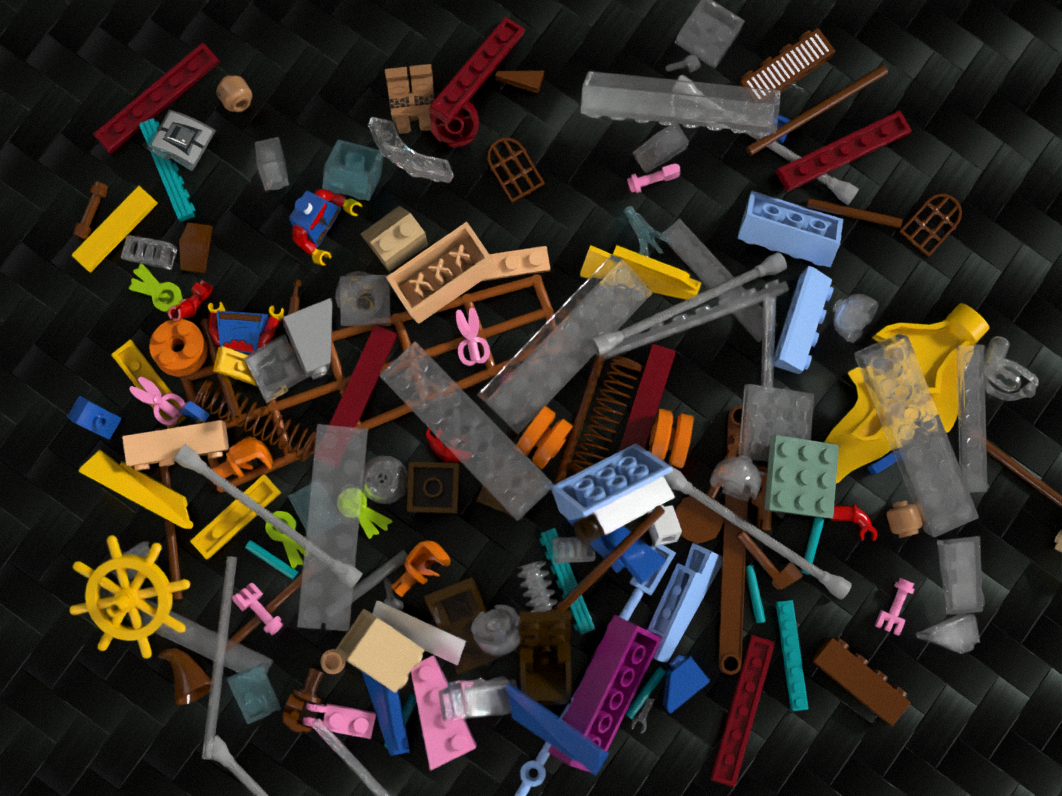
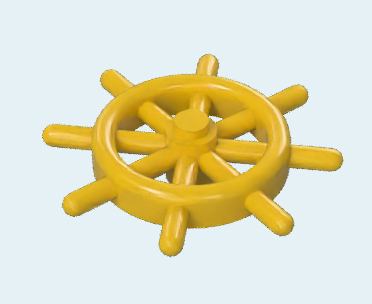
(129, 597)

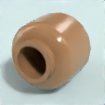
(234, 93)
(904, 519)

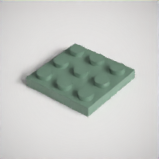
(801, 477)

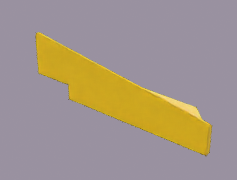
(655, 274)
(138, 488)

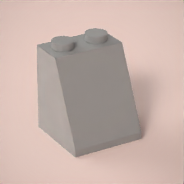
(311, 337)

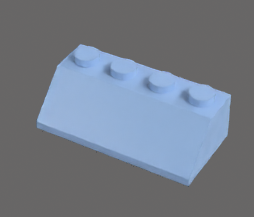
(791, 229)
(802, 321)

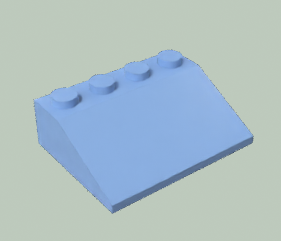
(607, 481)

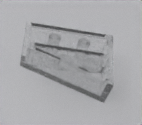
(961, 574)
(475, 699)

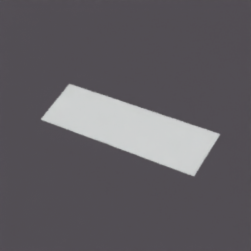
(421, 633)

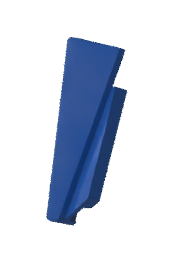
(638, 559)
(389, 715)
(555, 730)

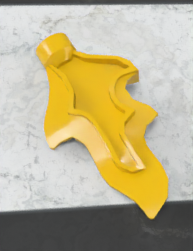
(935, 346)

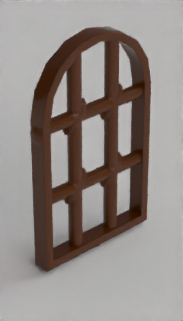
(513, 154)
(932, 232)

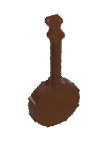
(696, 519)

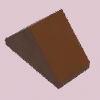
(195, 247)

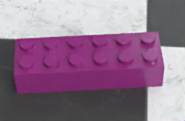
(609, 684)

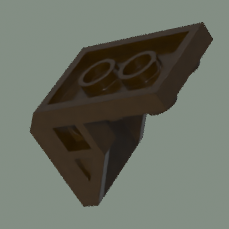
(454, 613)
(546, 656)

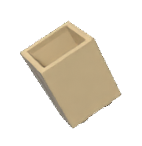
(395, 238)
(380, 651)

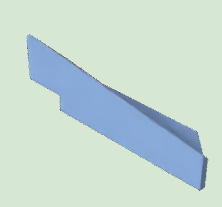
(683, 598)

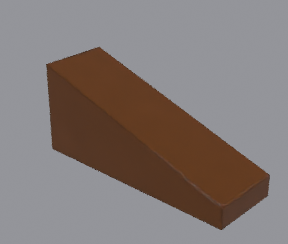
(524, 79)

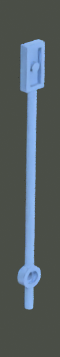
(647, 587)

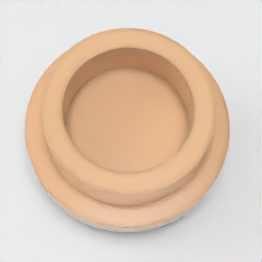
(332, 662)

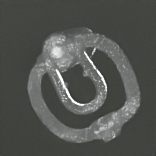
(994, 364)

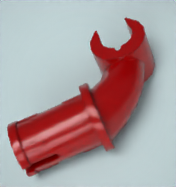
(188, 307)
(440, 450)
(855, 514)

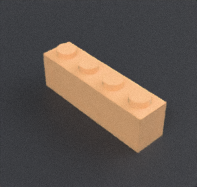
(164, 444)

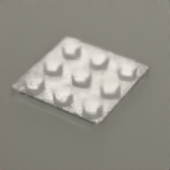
(773, 412)

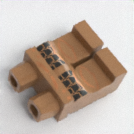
(407, 105)

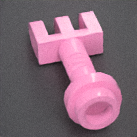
(667, 173)
(250, 597)
(892, 617)

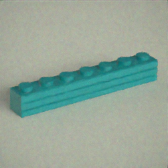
(169, 176)
(567, 583)
(792, 655)

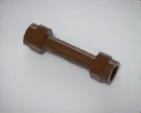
(98, 191)

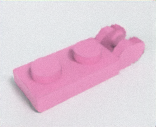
(343, 719)

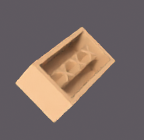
(442, 273)

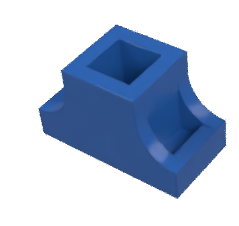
(94, 417)

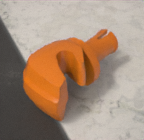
(240, 457)
(419, 565)

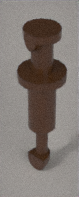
(294, 300)

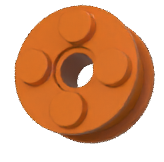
(169, 336)

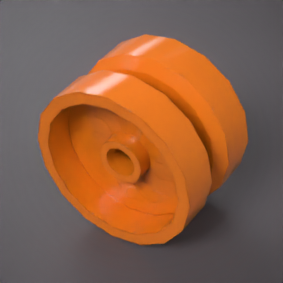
(544, 438)
(670, 438)

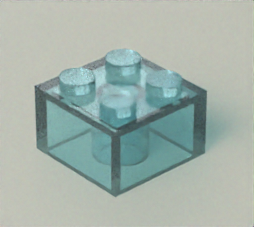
(353, 170)

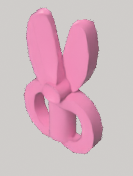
(470, 333)
(155, 398)

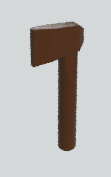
(781, 578)

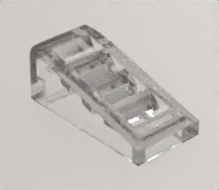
(163, 257)
(574, 550)

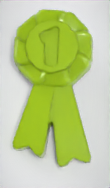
(163, 294)
(368, 516)
(290, 546)

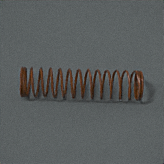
(618, 360)
(308, 447)

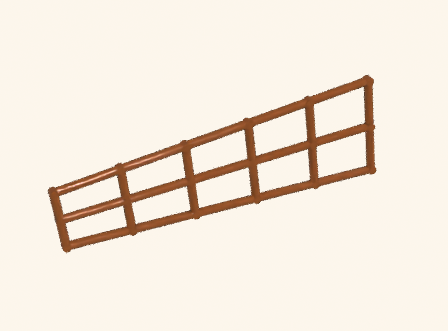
(341, 381)

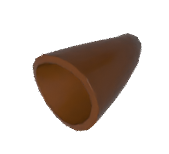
(189, 679)

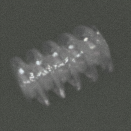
(537, 587)

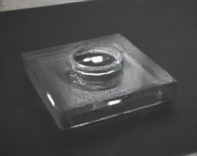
(352, 287)

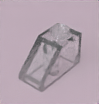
(661, 147)
(271, 164)

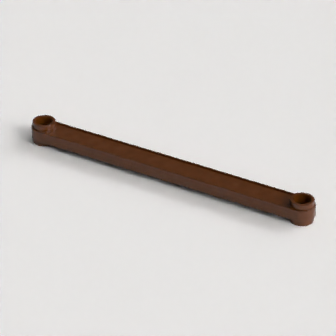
(732, 573)

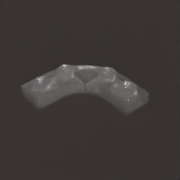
(394, 149)

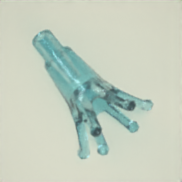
(644, 231)

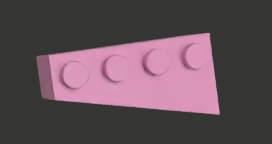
(442, 738)

